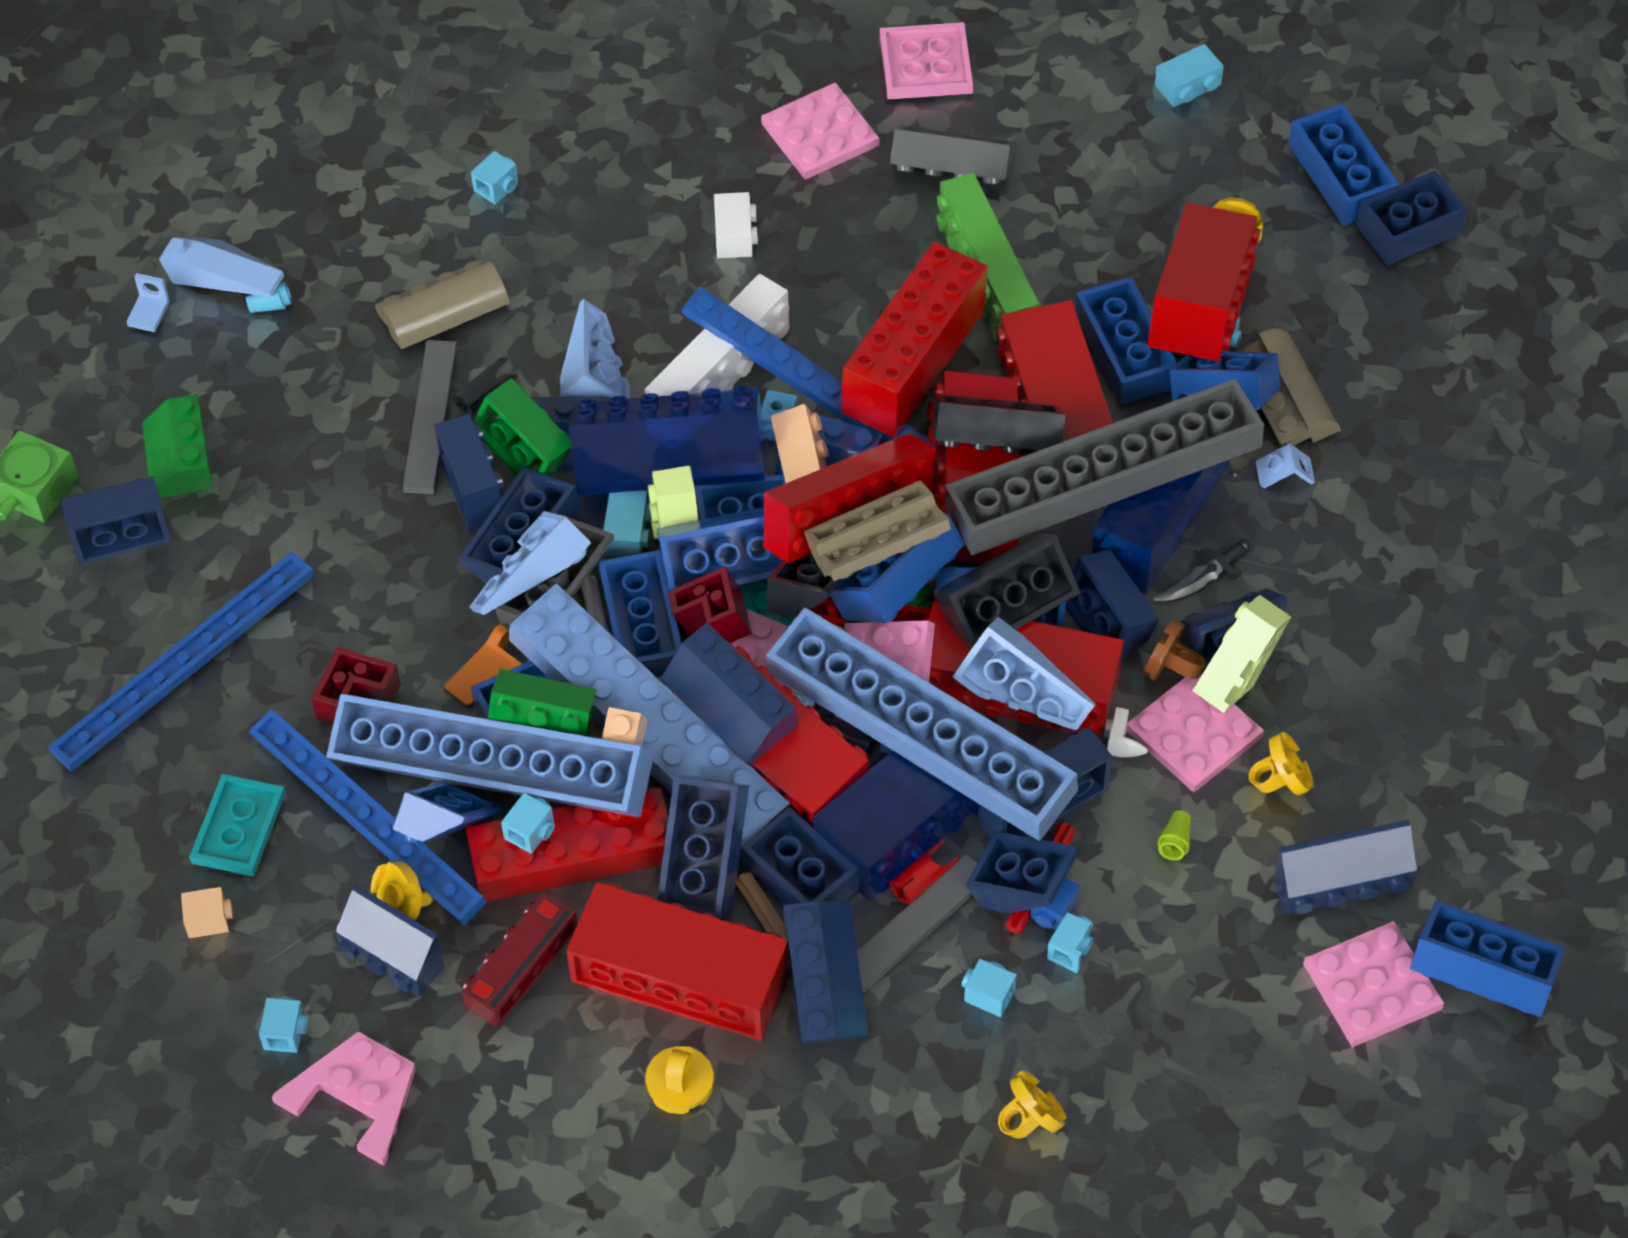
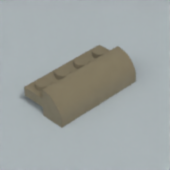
(443, 303)
(1298, 407)
(876, 531)

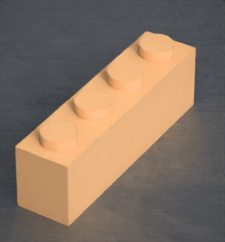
(799, 442)

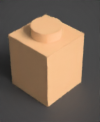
(625, 727)
(206, 912)

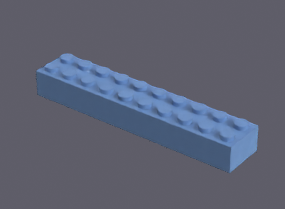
(579, 651)
(922, 724)
(491, 755)

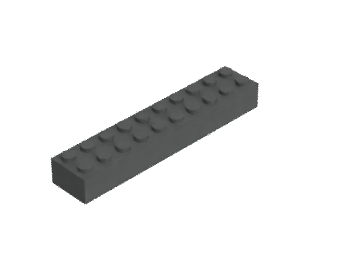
(1103, 466)

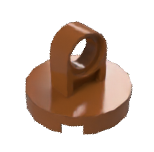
(1174, 655)

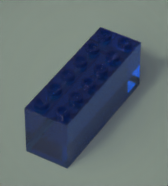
(626, 439)
(1150, 524)
(891, 820)

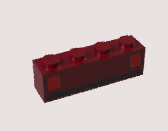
(519, 959)

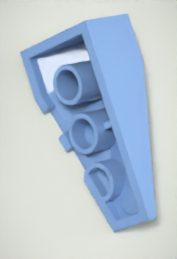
(218, 266)
(590, 362)
(545, 550)
(1016, 673)

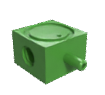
(34, 476)

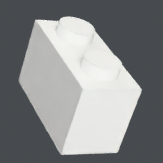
(733, 225)

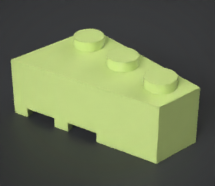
(672, 498)
(1242, 653)

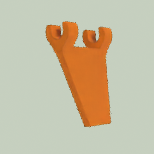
(482, 666)

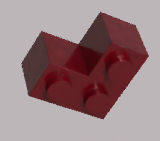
(714, 601)
(354, 676)

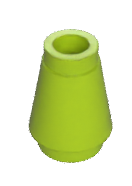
(1175, 836)

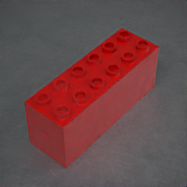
(1204, 282)
(914, 339)
(1053, 365)
(963, 461)
(1084, 657)
(811, 761)
(678, 960)

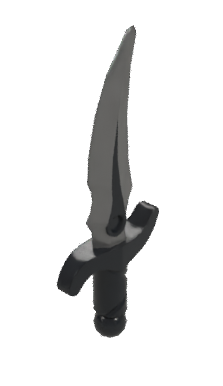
(1203, 574)

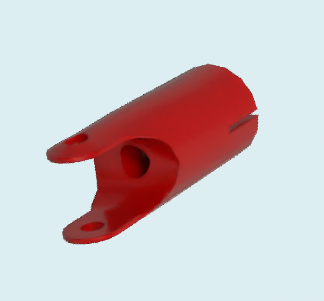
(919, 876)

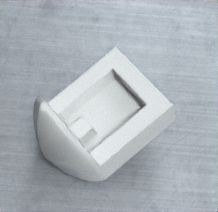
(1118, 744)

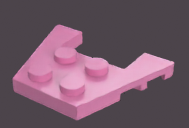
(362, 1077)

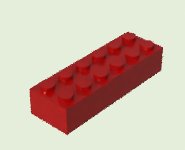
(840, 489)
(581, 848)

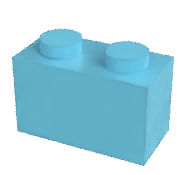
(1189, 75)
(627, 520)

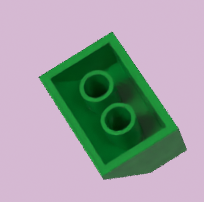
(521, 431)
(178, 447)
(541, 703)

